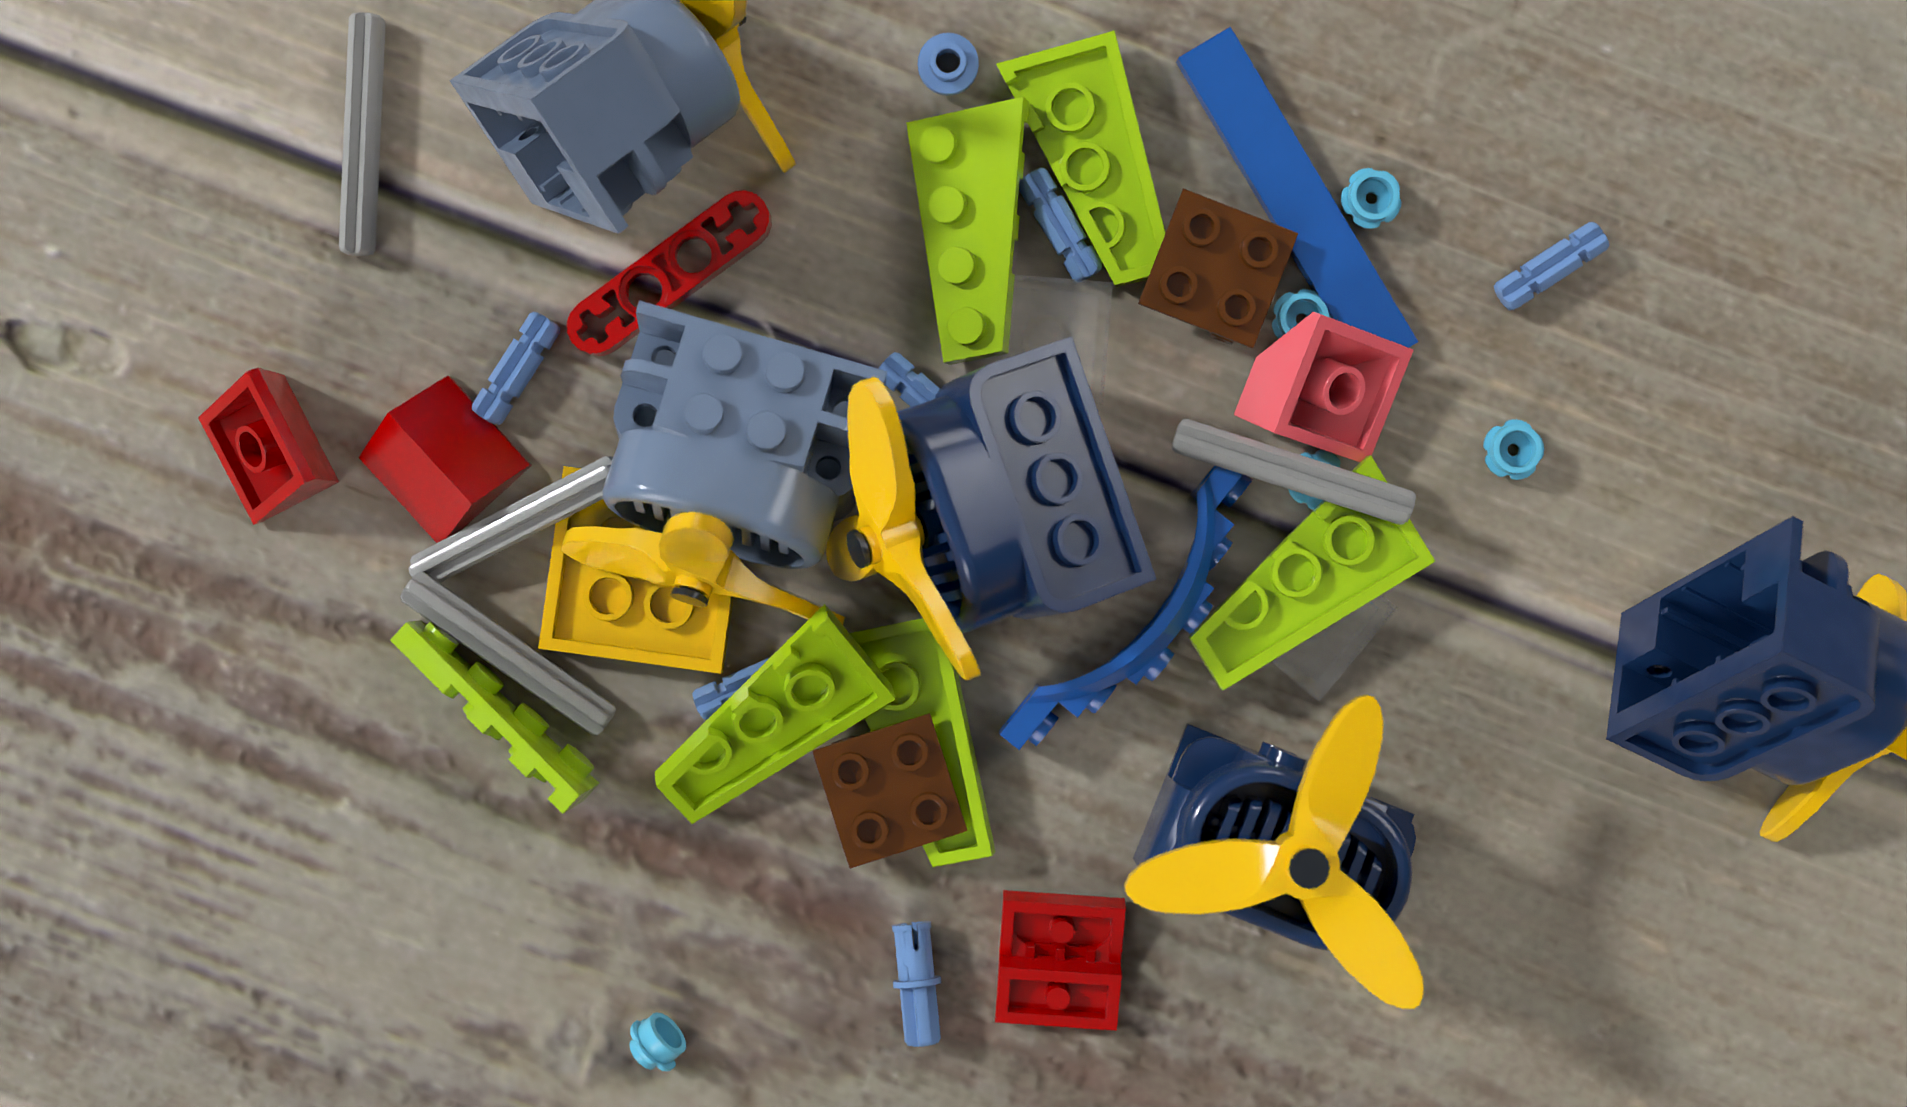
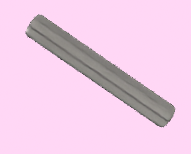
(362, 134)
(1293, 471)
(513, 523)
(507, 653)

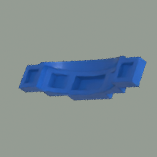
(1148, 651)

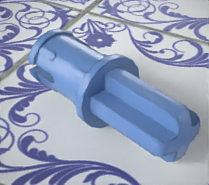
(917, 983)

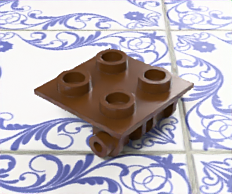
(1218, 269)
(889, 790)

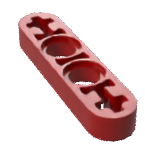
(664, 265)

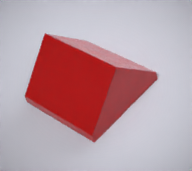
(266, 444)
(442, 458)

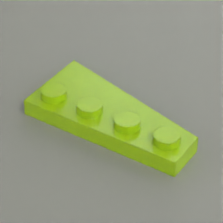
(1095, 147)
(968, 203)
(1308, 583)
(930, 684)
(786, 709)
(496, 716)

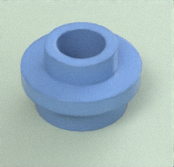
(948, 83)

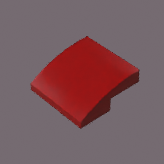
(1060, 960)

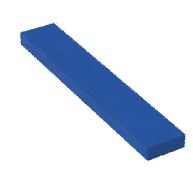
(1290, 187)

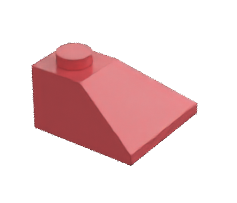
(1325, 386)

